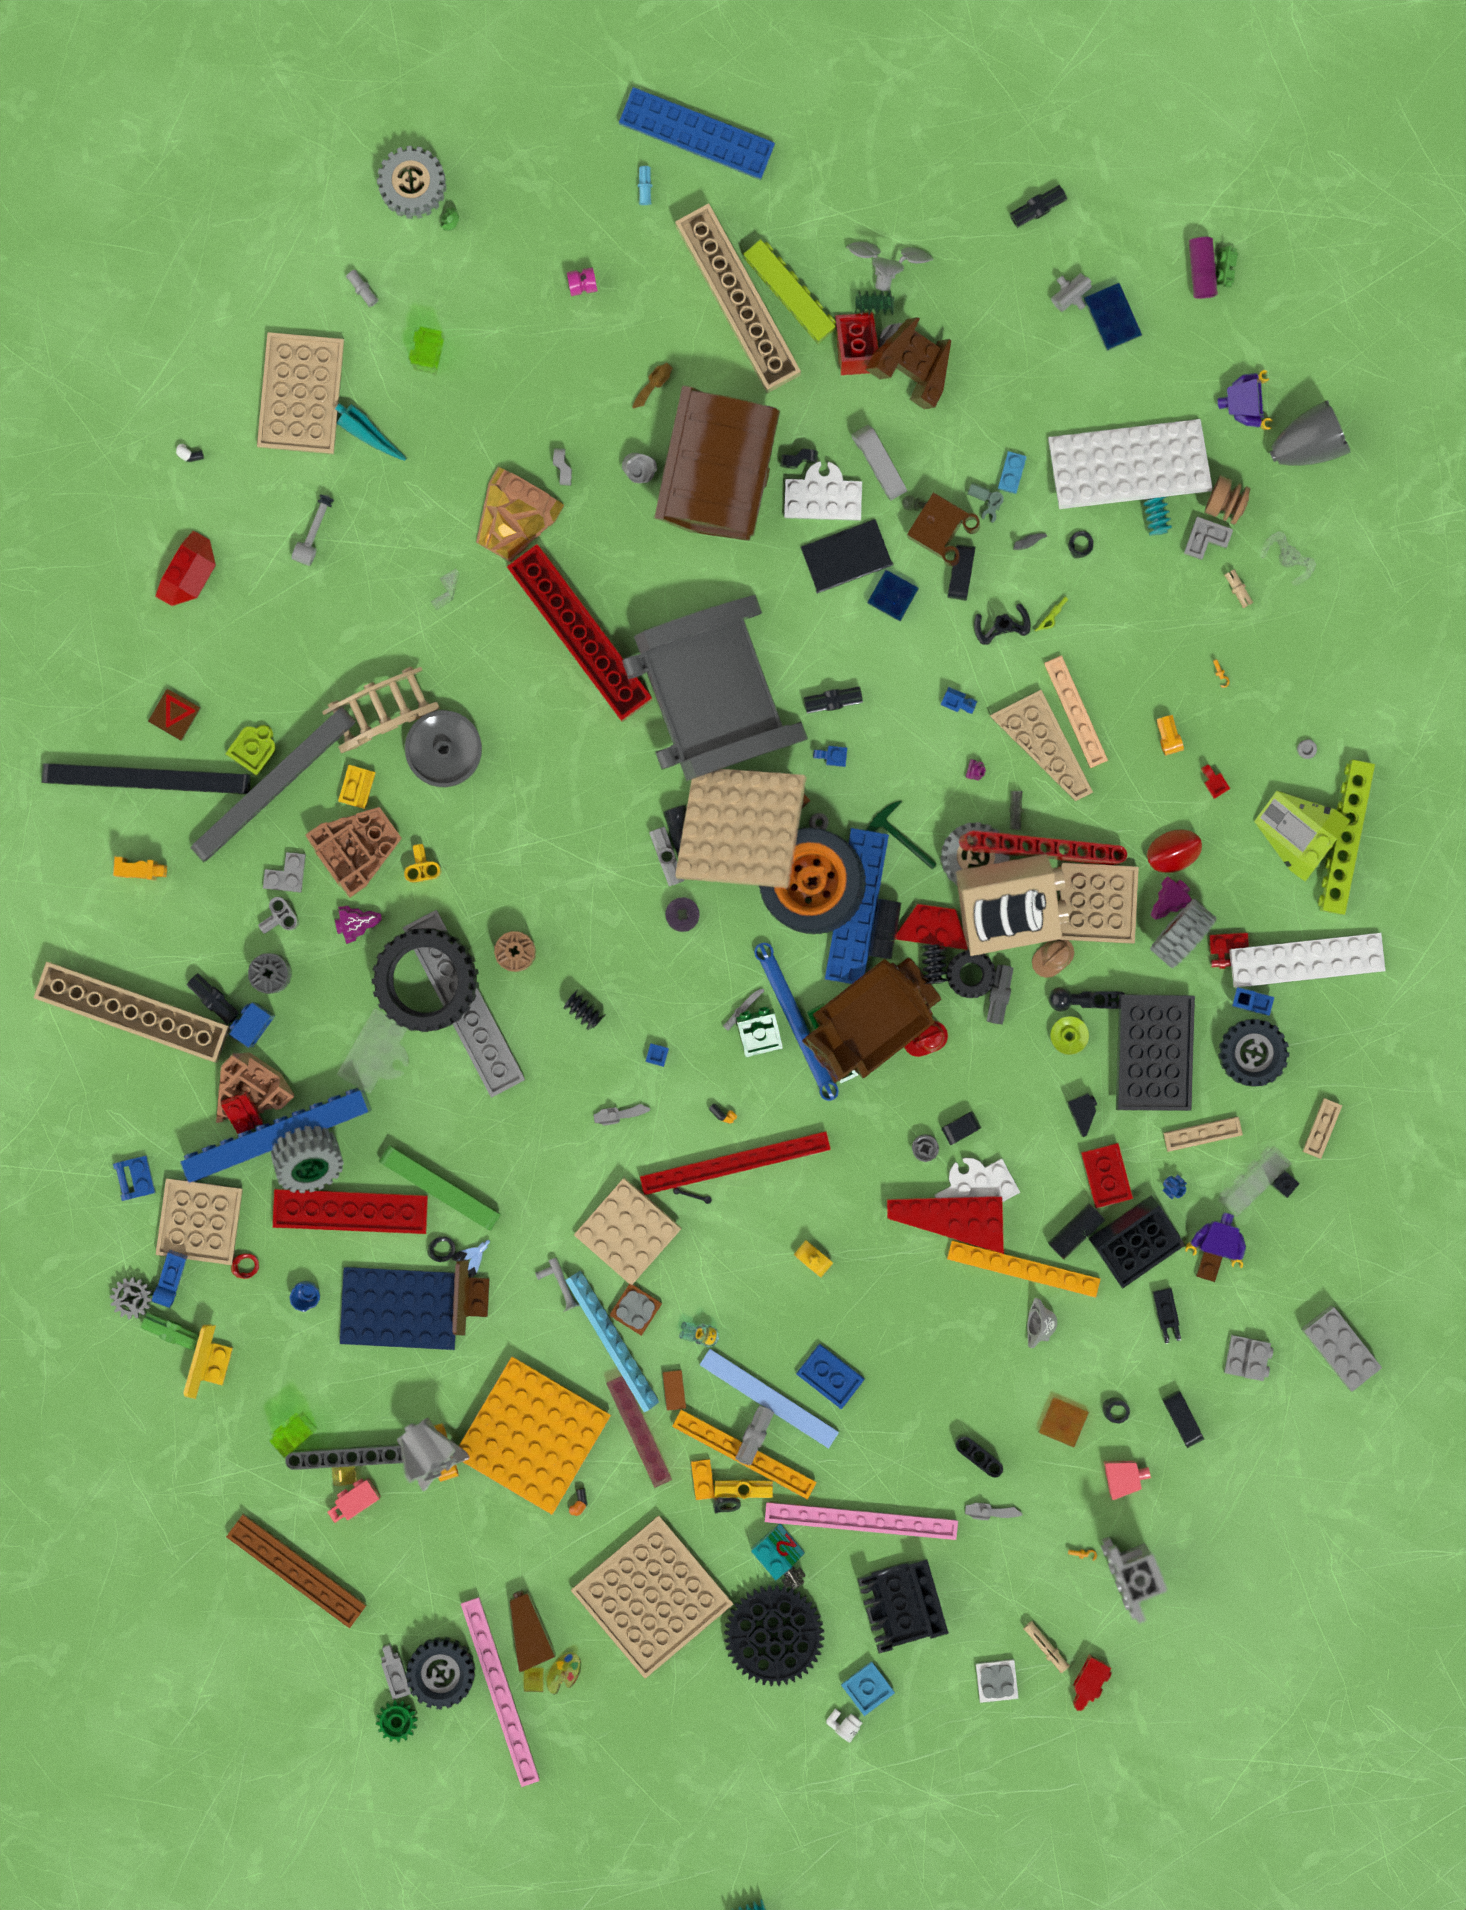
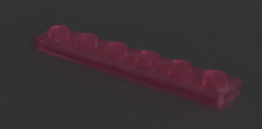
(639, 1431)

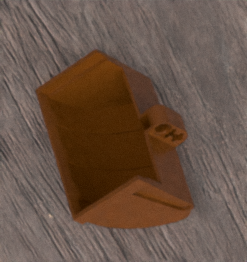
(717, 465)

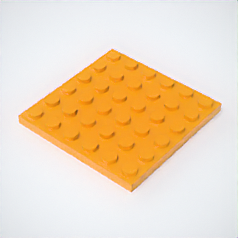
(532, 1435)

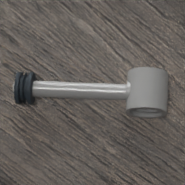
(305, 552)

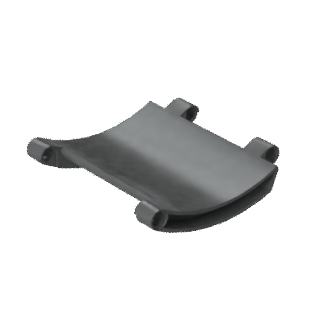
(711, 689)

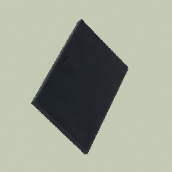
(848, 557)

